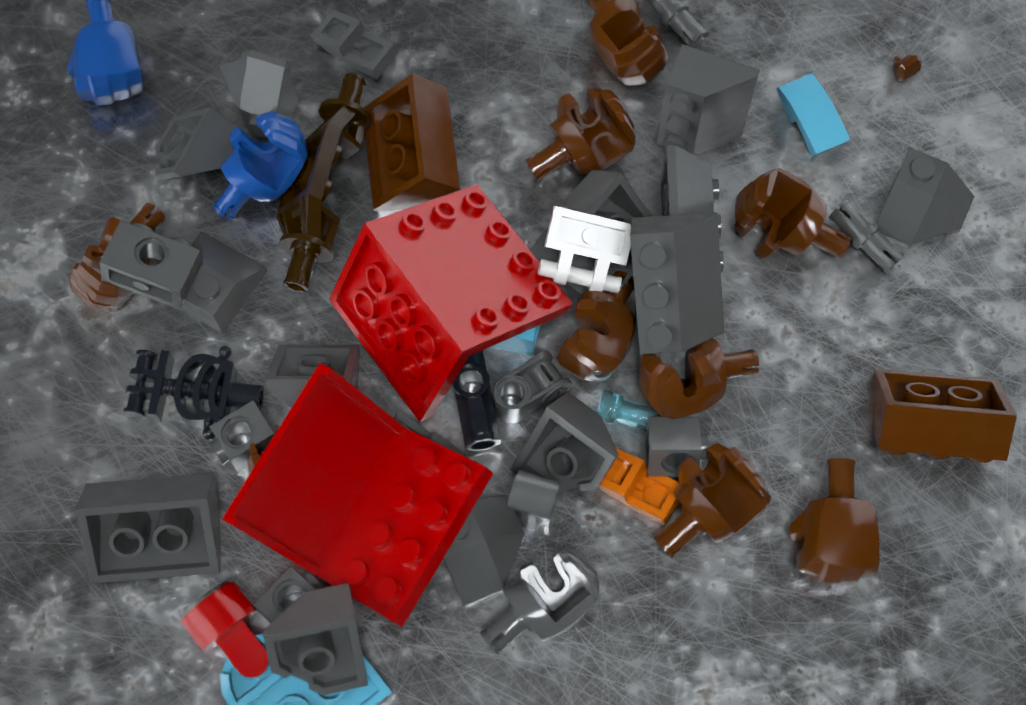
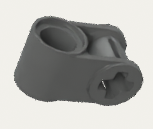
(535, 383)

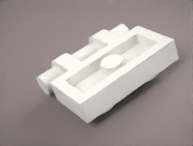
(590, 237)

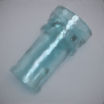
(618, 410)

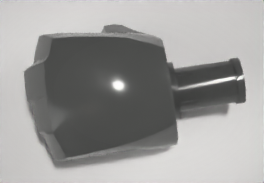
(543, 609)

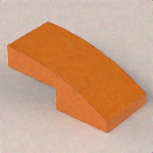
(646, 494)

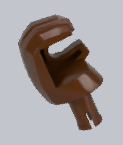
(87, 282)

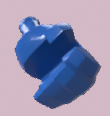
(105, 58)
(262, 168)

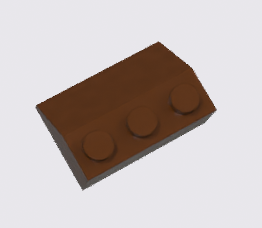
(411, 145)
(942, 415)

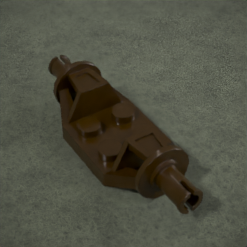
(303, 200)

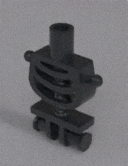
(220, 394)

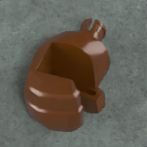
(625, 42)
(589, 139)
(789, 215)
(604, 333)
(703, 382)
(715, 499)
(838, 531)

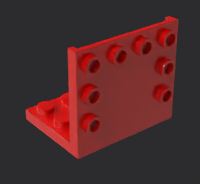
(439, 288)
(357, 496)

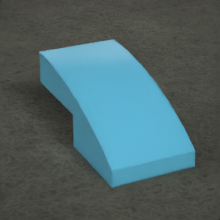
(814, 113)

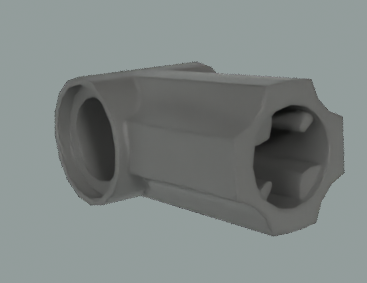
(533, 499)

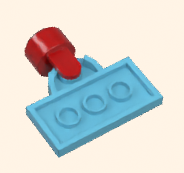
(246, 676)

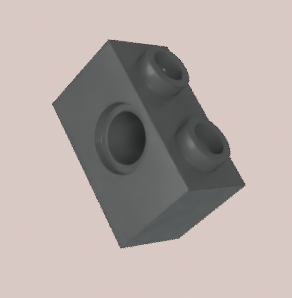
(164, 282)

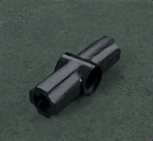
(476, 409)

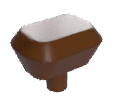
(906, 66)

